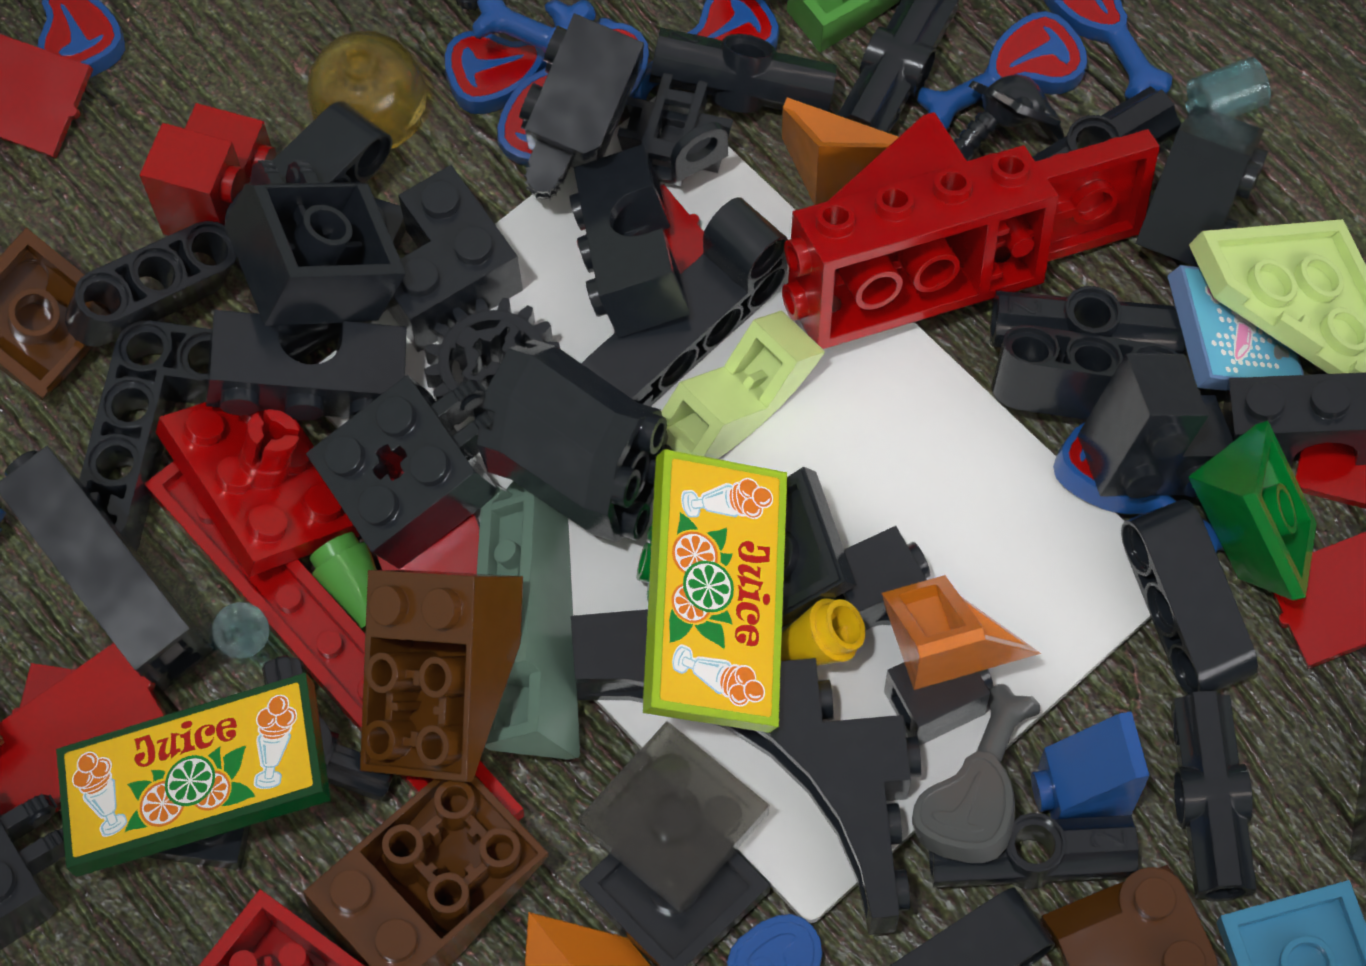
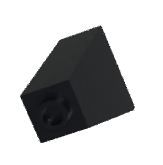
(103, 568)

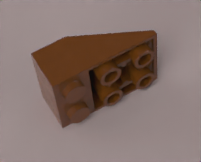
(435, 669)
(426, 878)

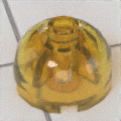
(373, 77)

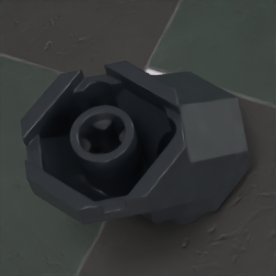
(573, 440)

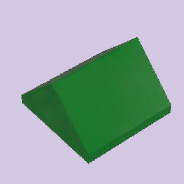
(1259, 512)

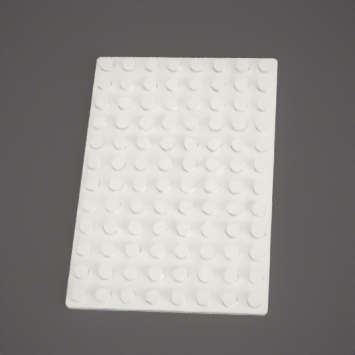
(894, 444)

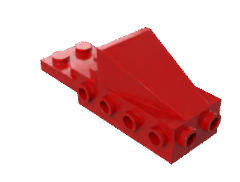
(927, 227)

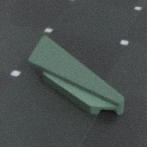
(540, 698)

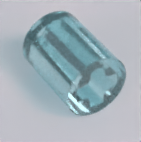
(1231, 88)
(238, 631)

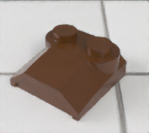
(33, 306)
(1132, 924)

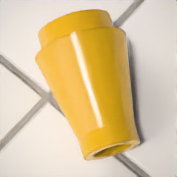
(826, 632)

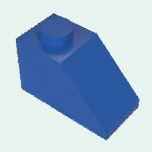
(1092, 772)

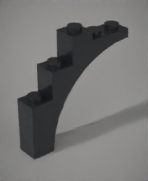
(841, 763)

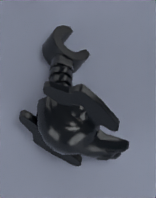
(1008, 103)

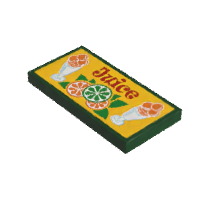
(191, 775)

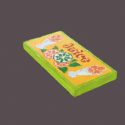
(715, 592)

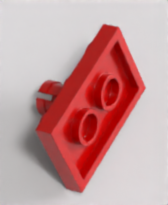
(255, 482)

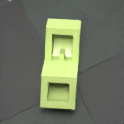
(729, 403)

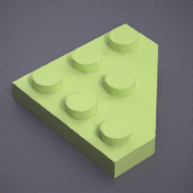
(1295, 285)

